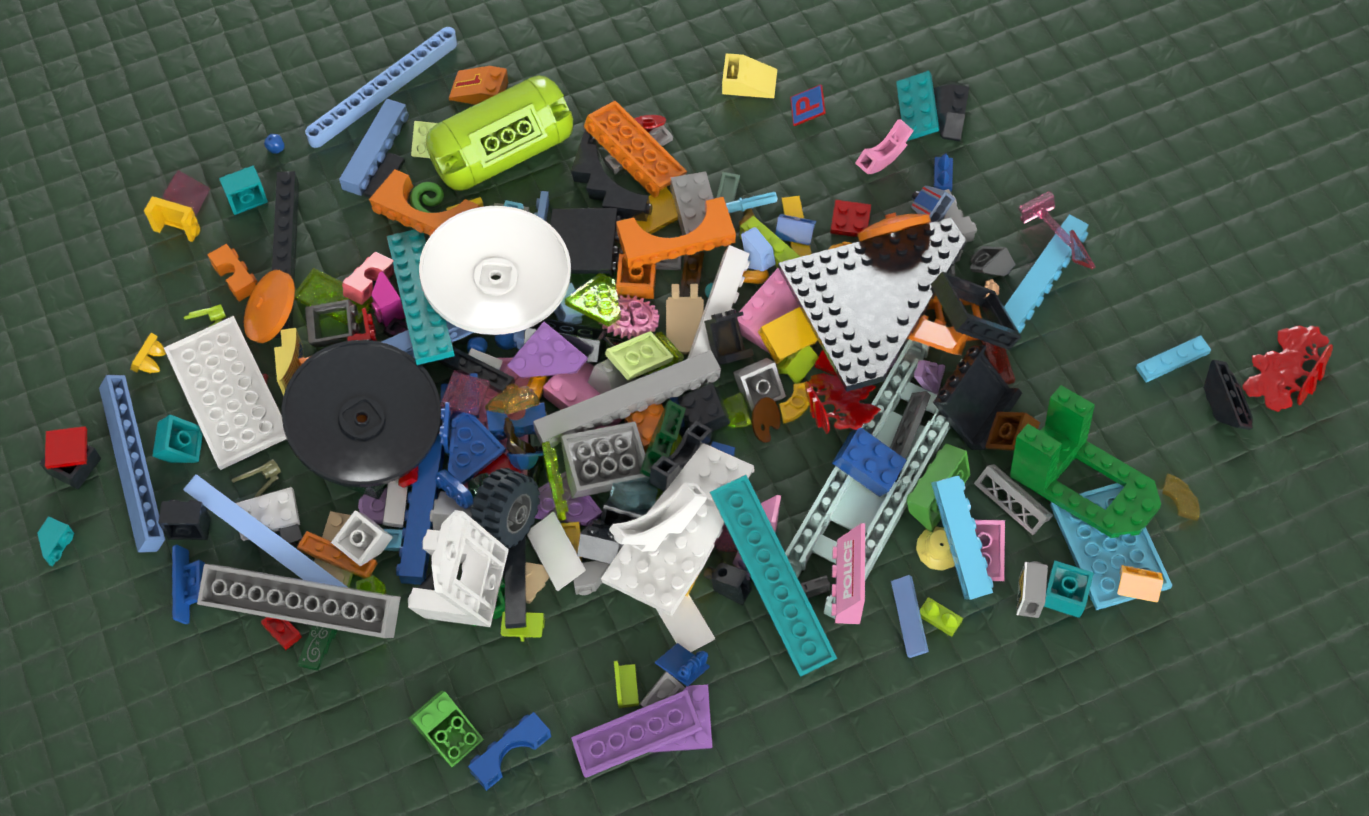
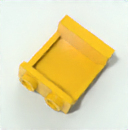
(164, 212)
(787, 335)

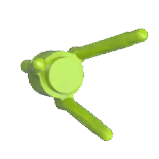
(215, 314)

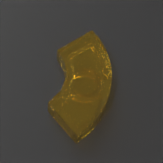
(1182, 496)

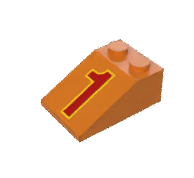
(478, 84)

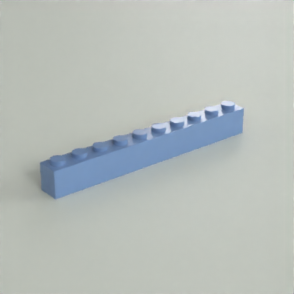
(131, 464)

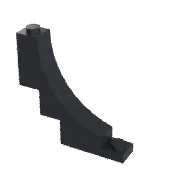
(600, 187)

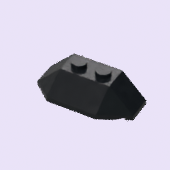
(951, 109)
(1227, 397)

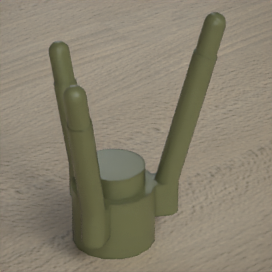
(268, 470)

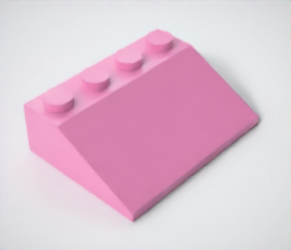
(766, 305)
(570, 389)

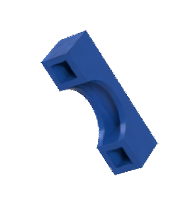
(529, 733)

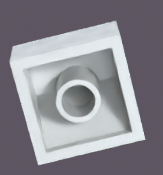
(361, 538)

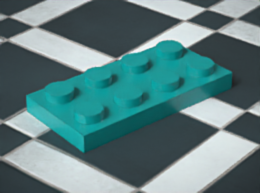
(918, 104)

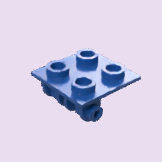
(683, 664)

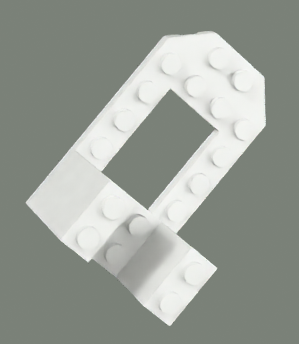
(483, 563)

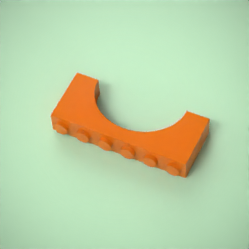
(392, 201)
(644, 248)

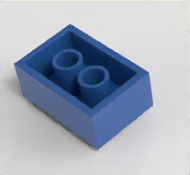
(869, 461)

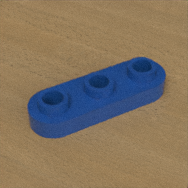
(454, 489)

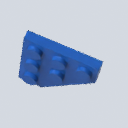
(471, 447)

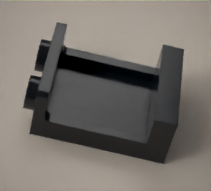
(726, 338)

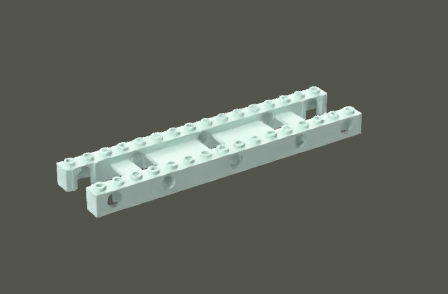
(850, 502)

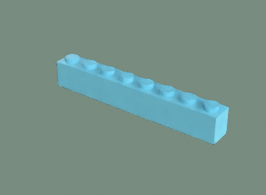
(1042, 274)

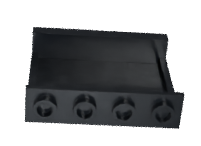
(589, 237)
(974, 397)

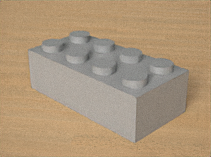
(690, 198)

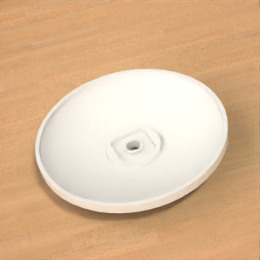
(491, 242)

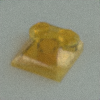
(513, 400)

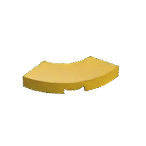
(795, 405)

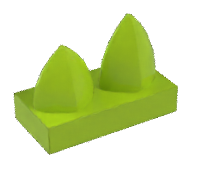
(940, 617)

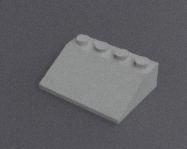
(602, 458)

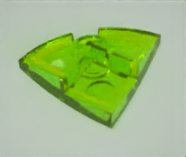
(737, 411)

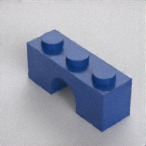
(521, 427)

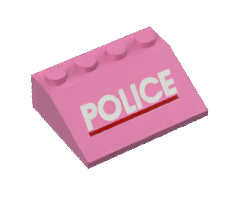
(849, 576)

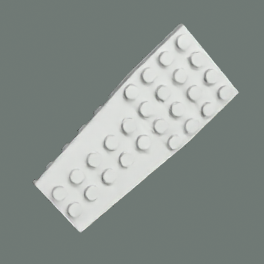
(666, 574)

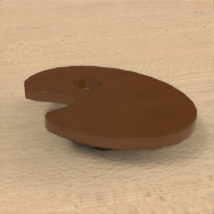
(767, 414)

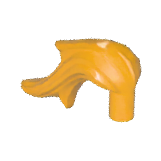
(755, 276)

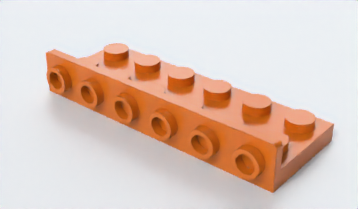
(633, 147)

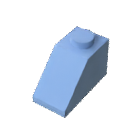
(761, 252)

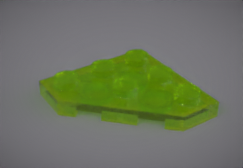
(597, 300)
(555, 480)

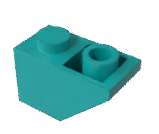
(53, 539)

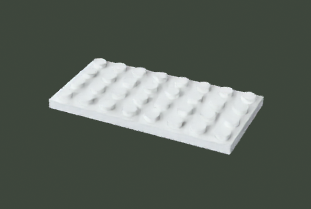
(226, 392)

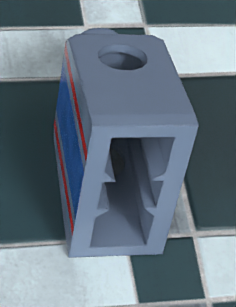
(932, 202)

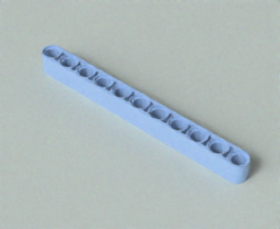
(381, 87)
(258, 532)

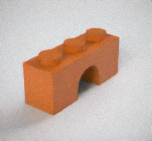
(226, 261)

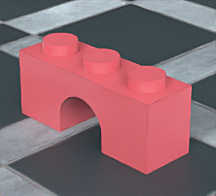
(359, 284)

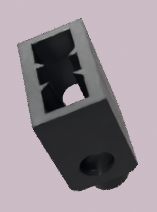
(729, 582)

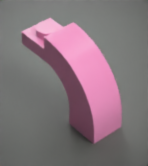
(887, 151)

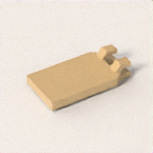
(683, 317)

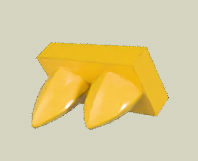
(143, 361)

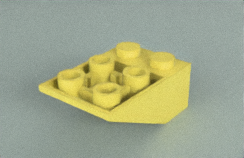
(748, 77)

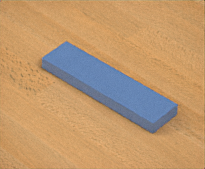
(909, 616)

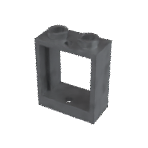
(313, 322)

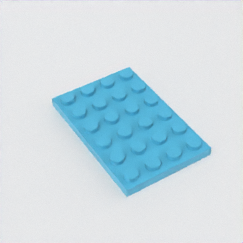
(1105, 555)

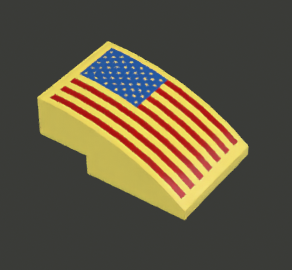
(287, 357)

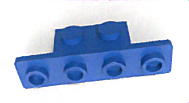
(185, 583)

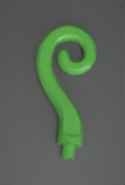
(421, 188)

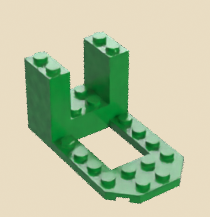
(1047, 452)

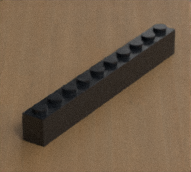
(286, 229)

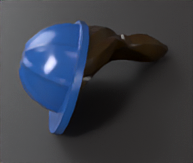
(520, 453)

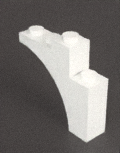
(669, 517)

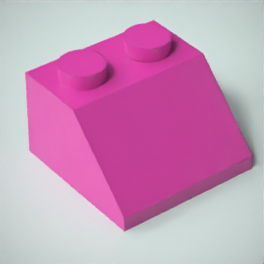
(386, 301)

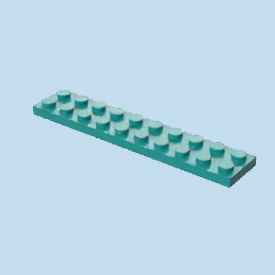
(425, 326)
(773, 575)

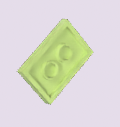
(639, 355)

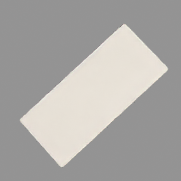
(555, 551)
(687, 625)

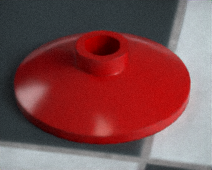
(650, 122)

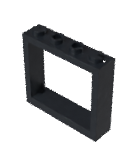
(997, 331)

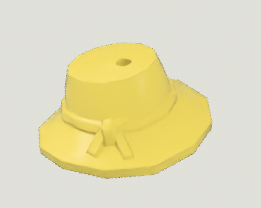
(931, 552)

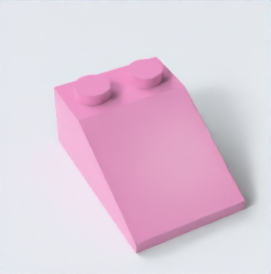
(993, 546)

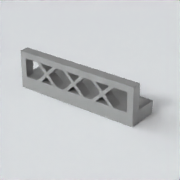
(1019, 494)

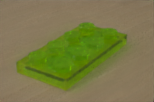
(322, 289)

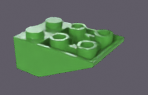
(446, 728)

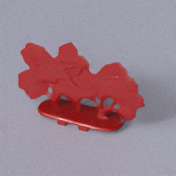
(1285, 367)
(847, 402)

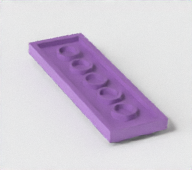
(636, 733)

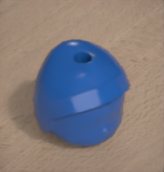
(274, 143)
(477, 343)

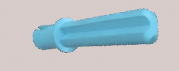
(751, 202)

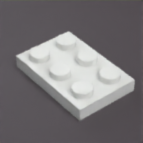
(273, 509)

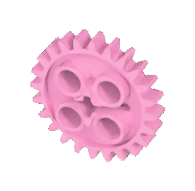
(639, 313)

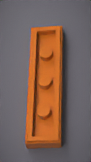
(329, 553)

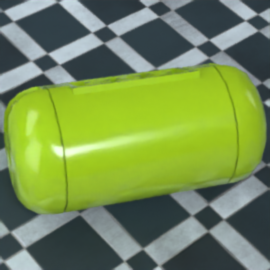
(499, 133)

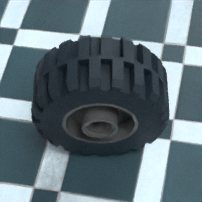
(506, 505)

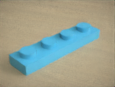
(1173, 358)

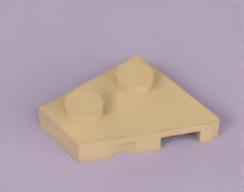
(535, 580)

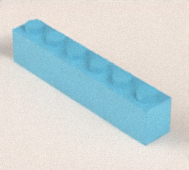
(962, 537)

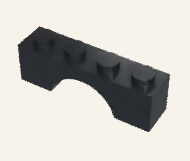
(667, 469)

